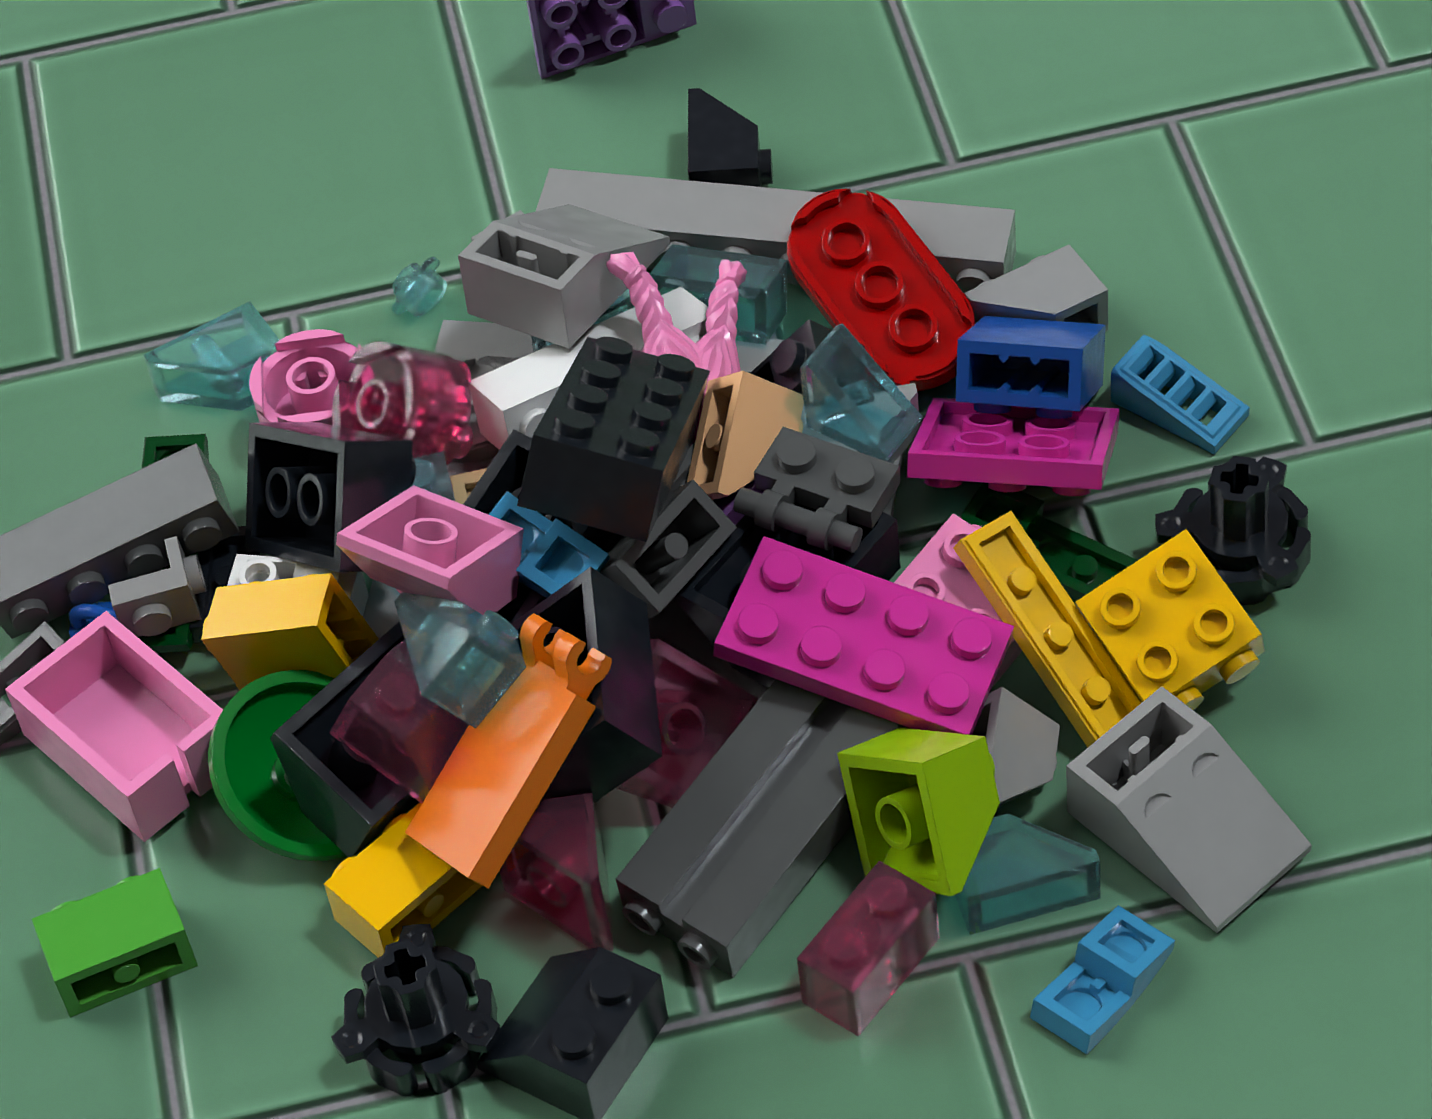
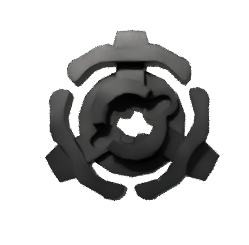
(1245, 523)
(415, 1008)

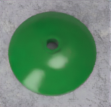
(248, 770)

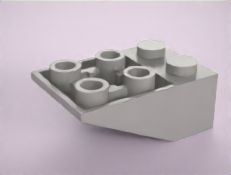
(550, 270)
(1183, 809)

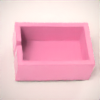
(119, 723)

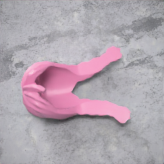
(713, 351)

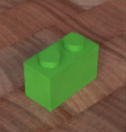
(114, 942)

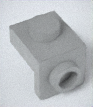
(162, 598)

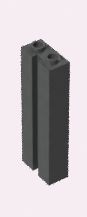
(748, 829)

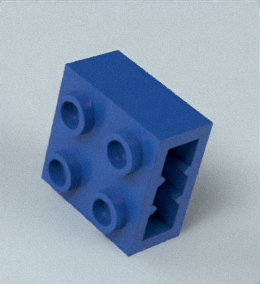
(1030, 365)

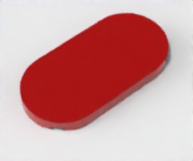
(880, 282)

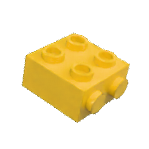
(1173, 623)
(285, 627)

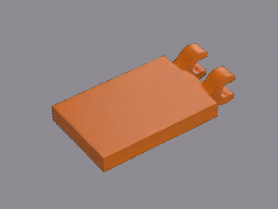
(511, 756)

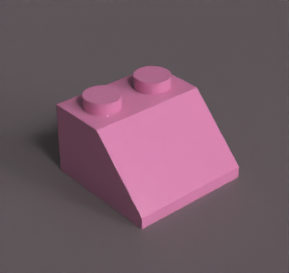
(437, 550)

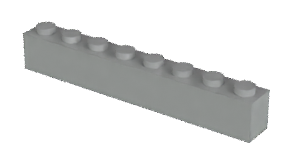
(752, 220)

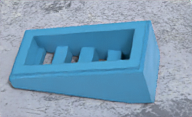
(1150, 367)

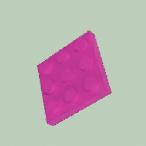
(1013, 448)

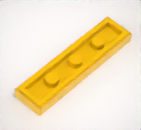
(1048, 626)

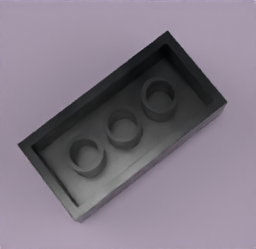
(614, 438)

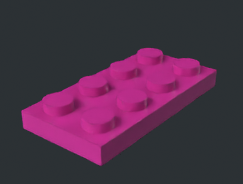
(862, 640)

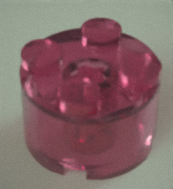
(408, 397)

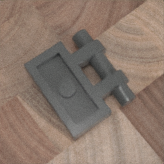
(824, 477)

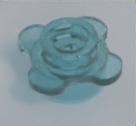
(418, 288)

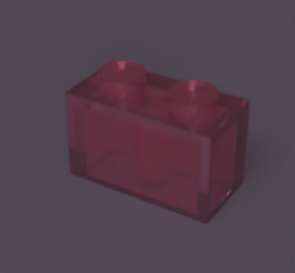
(868, 948)

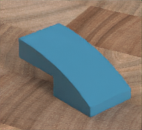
(550, 550)
(1104, 980)

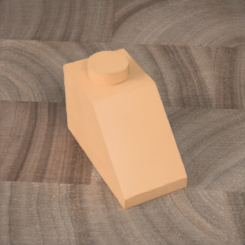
(737, 429)

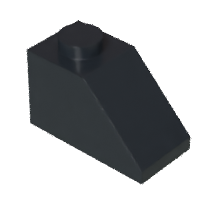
(724, 144)

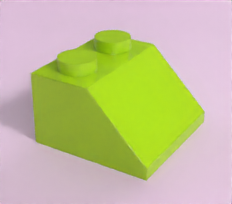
(921, 803)

